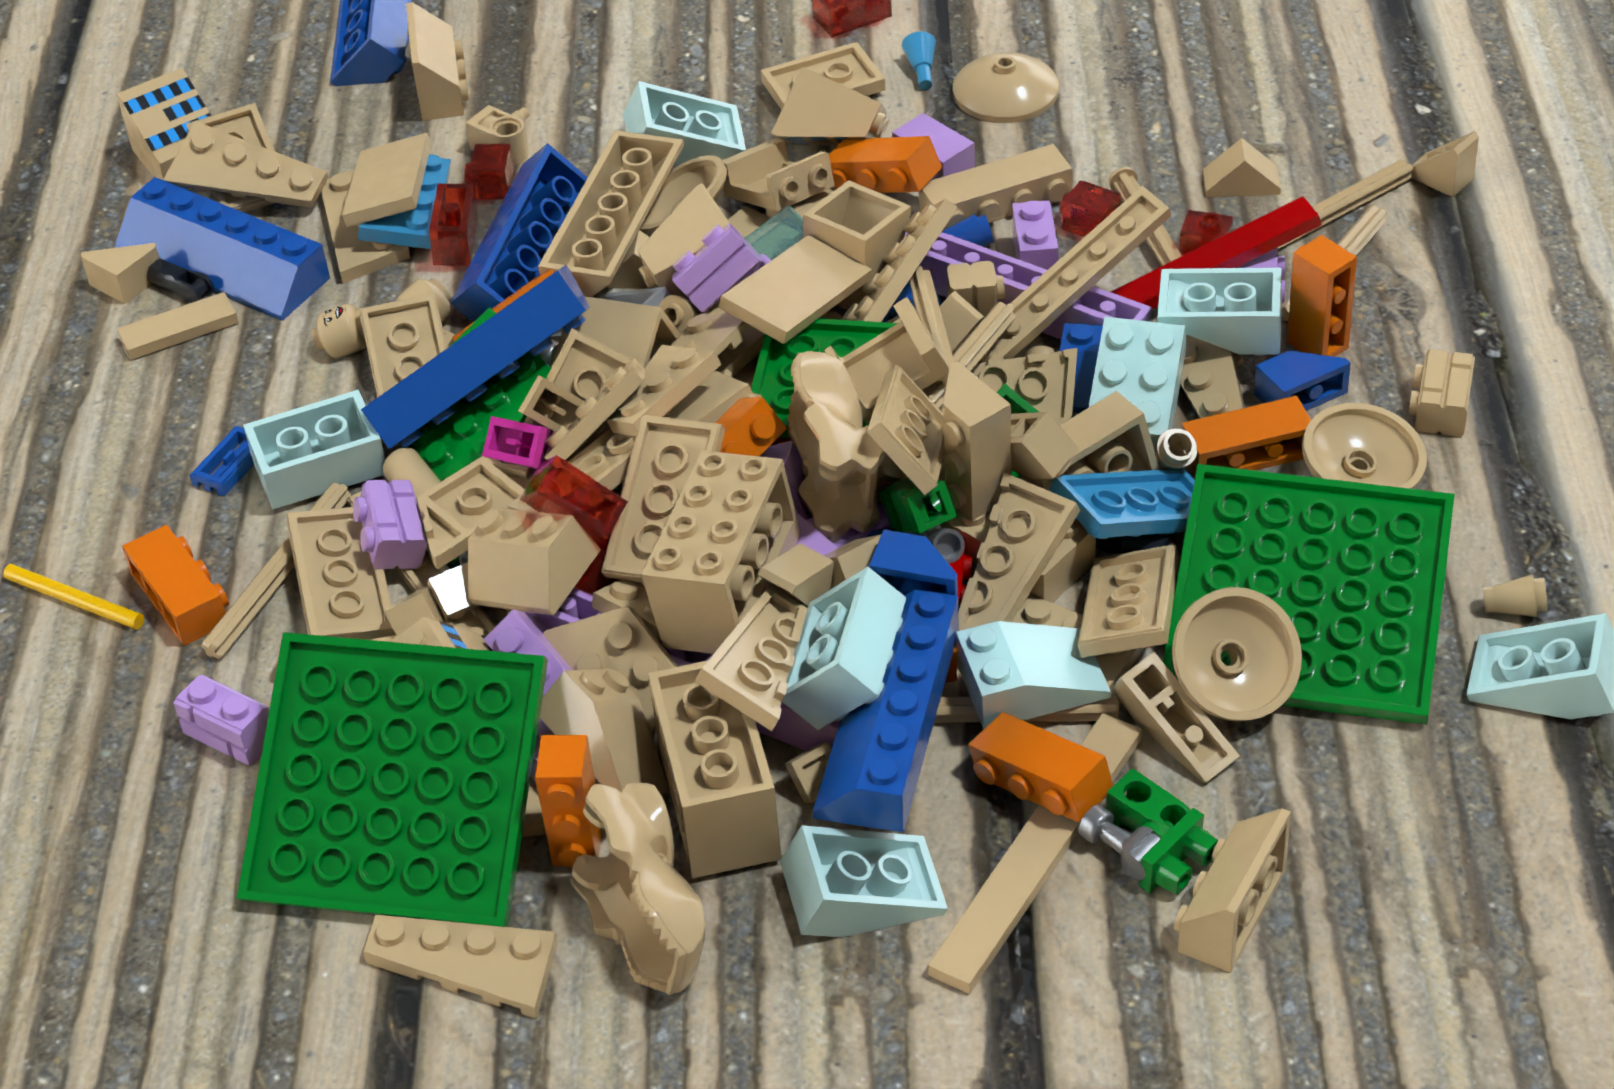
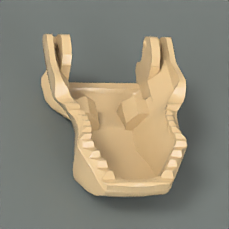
(836, 450)
(636, 890)

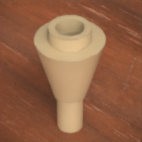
(679, 310)

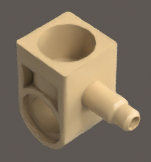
(499, 127)

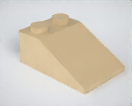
(613, 719)

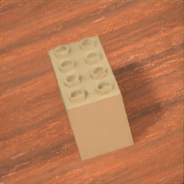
(717, 538)
(714, 775)

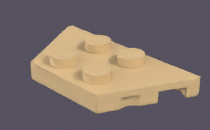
(458, 502)
(618, 642)

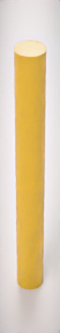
(74, 596)

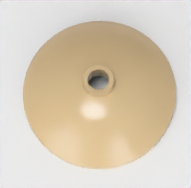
(1005, 87)
(680, 182)
(1364, 446)
(1261, 649)

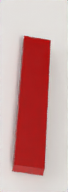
(1232, 248)

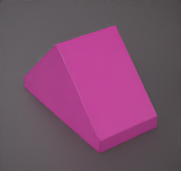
(516, 442)

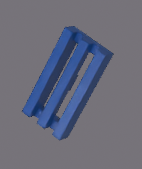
(235, 464)

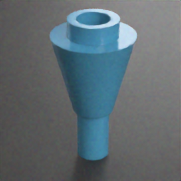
(920, 50)

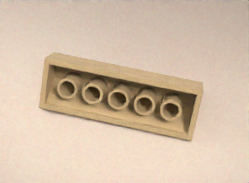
(611, 208)

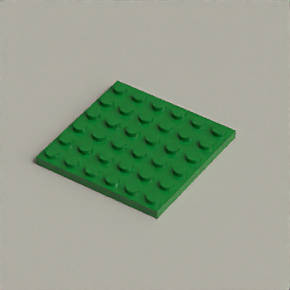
(1346, 564)
(393, 779)

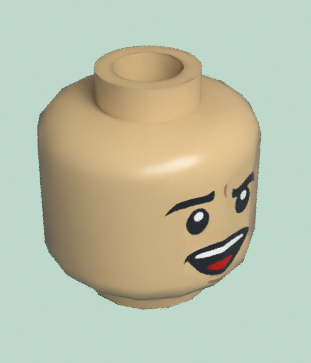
(339, 331)

